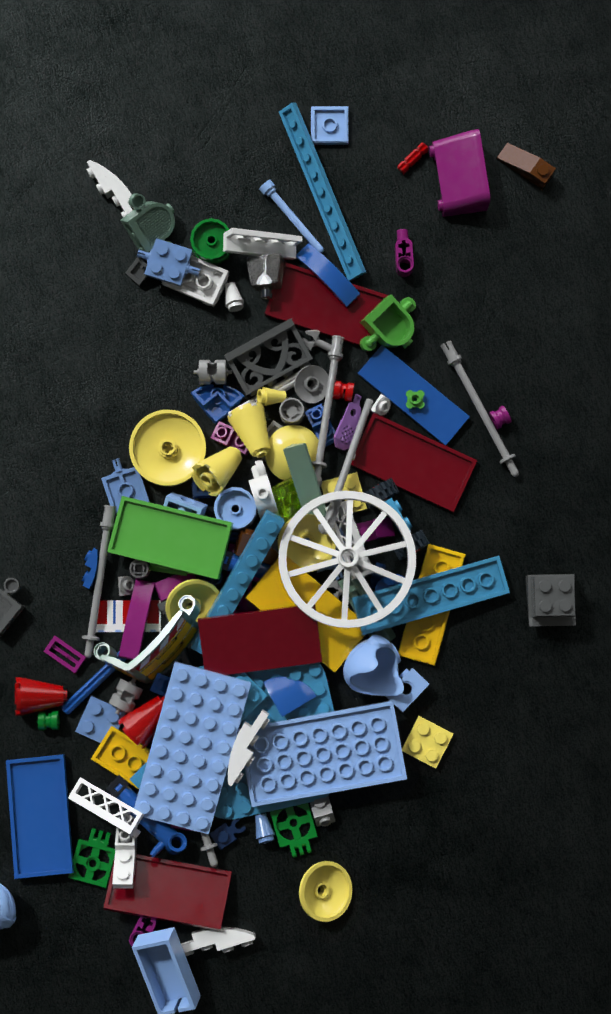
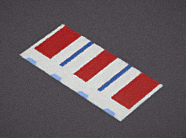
(113, 616)

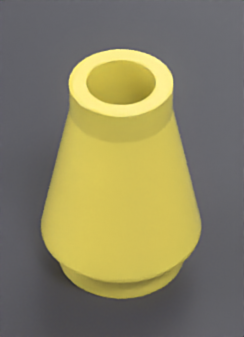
(270, 396)

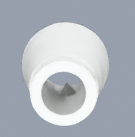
(233, 298)

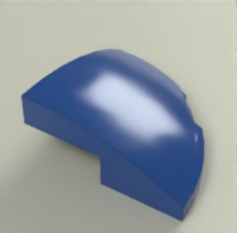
(217, 401)
(288, 693)

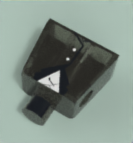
(266, 273)

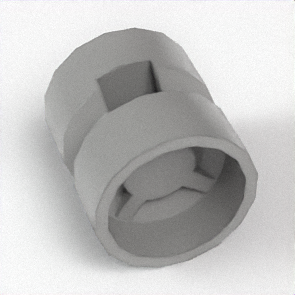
(291, 411)

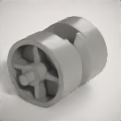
(212, 372)
(126, 695)

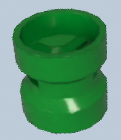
(49, 720)

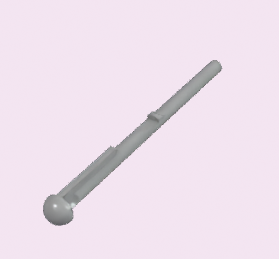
(334, 506)

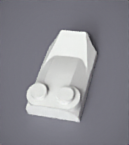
(206, 286)

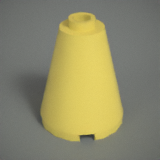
(251, 428)
(216, 471)

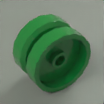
(201, 238)

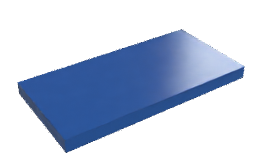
(39, 816)

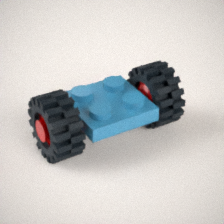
(385, 492)

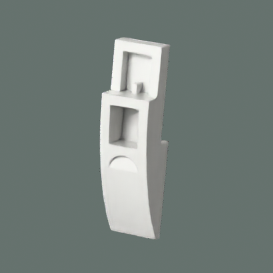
(110, 185)
(241, 754)
(124, 857)
(222, 939)

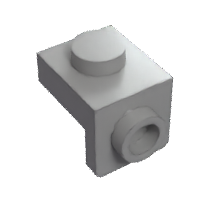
(322, 811)

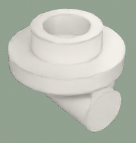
(381, 405)

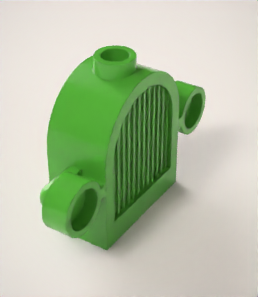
(389, 324)

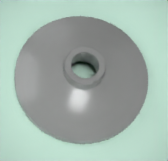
(319, 380)

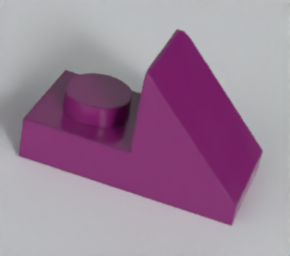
(384, 529)

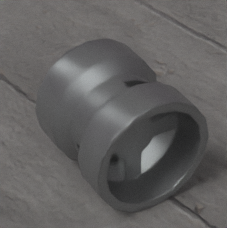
(137, 571)

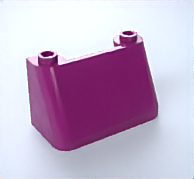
(461, 173)

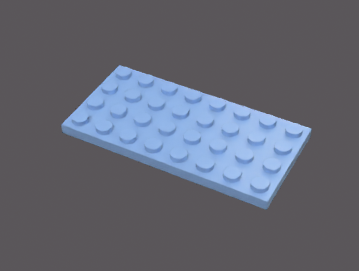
(192, 747)
(325, 754)

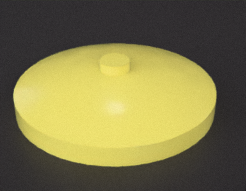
(167, 447)

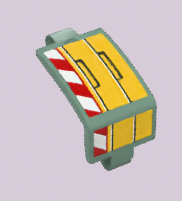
(162, 649)

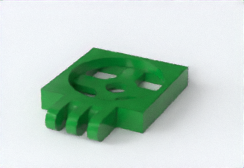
(298, 841)
(97, 844)

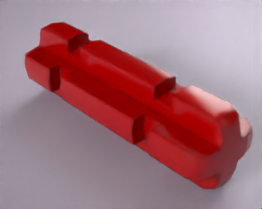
(413, 157)

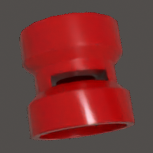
(339, 389)

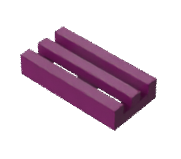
(78, 663)

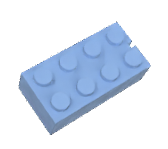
(166, 971)

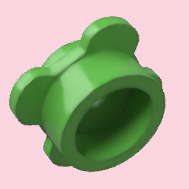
(415, 404)

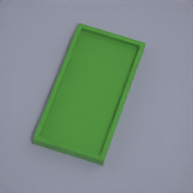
(170, 537)

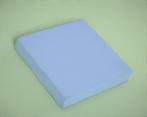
(329, 125)

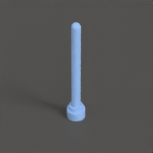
(268, 189)

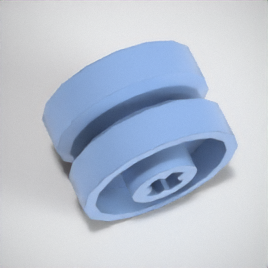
(236, 498)

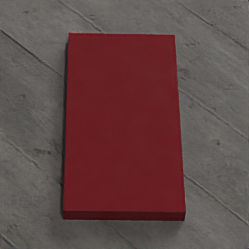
(315, 307)
(413, 462)
(259, 640)
(173, 893)

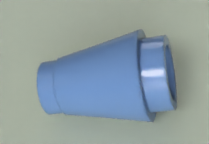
(264, 830)

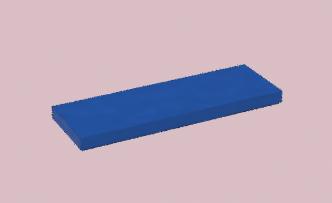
(395, 378)

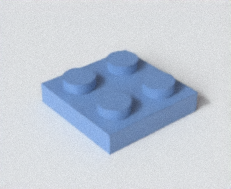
(98, 719)

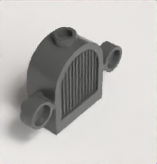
(9, 606)

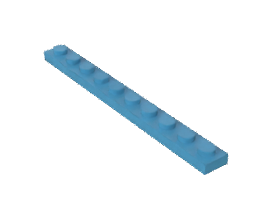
(322, 192)

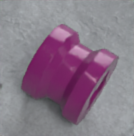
(500, 417)

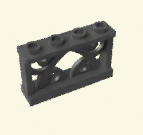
(279, 333)

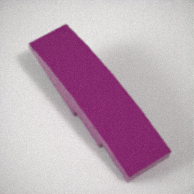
(136, 619)

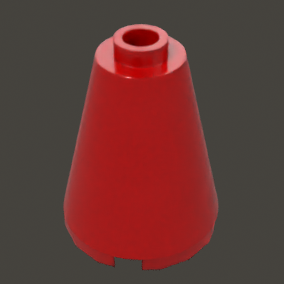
(37, 696)
(142, 722)

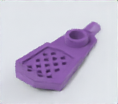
(348, 424)

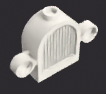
(262, 490)

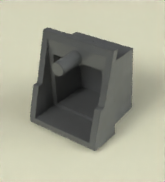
(551, 600)

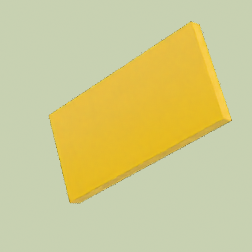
(334, 641)

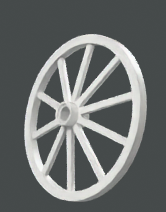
(386, 511)

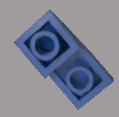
(314, 417)
(92, 562)

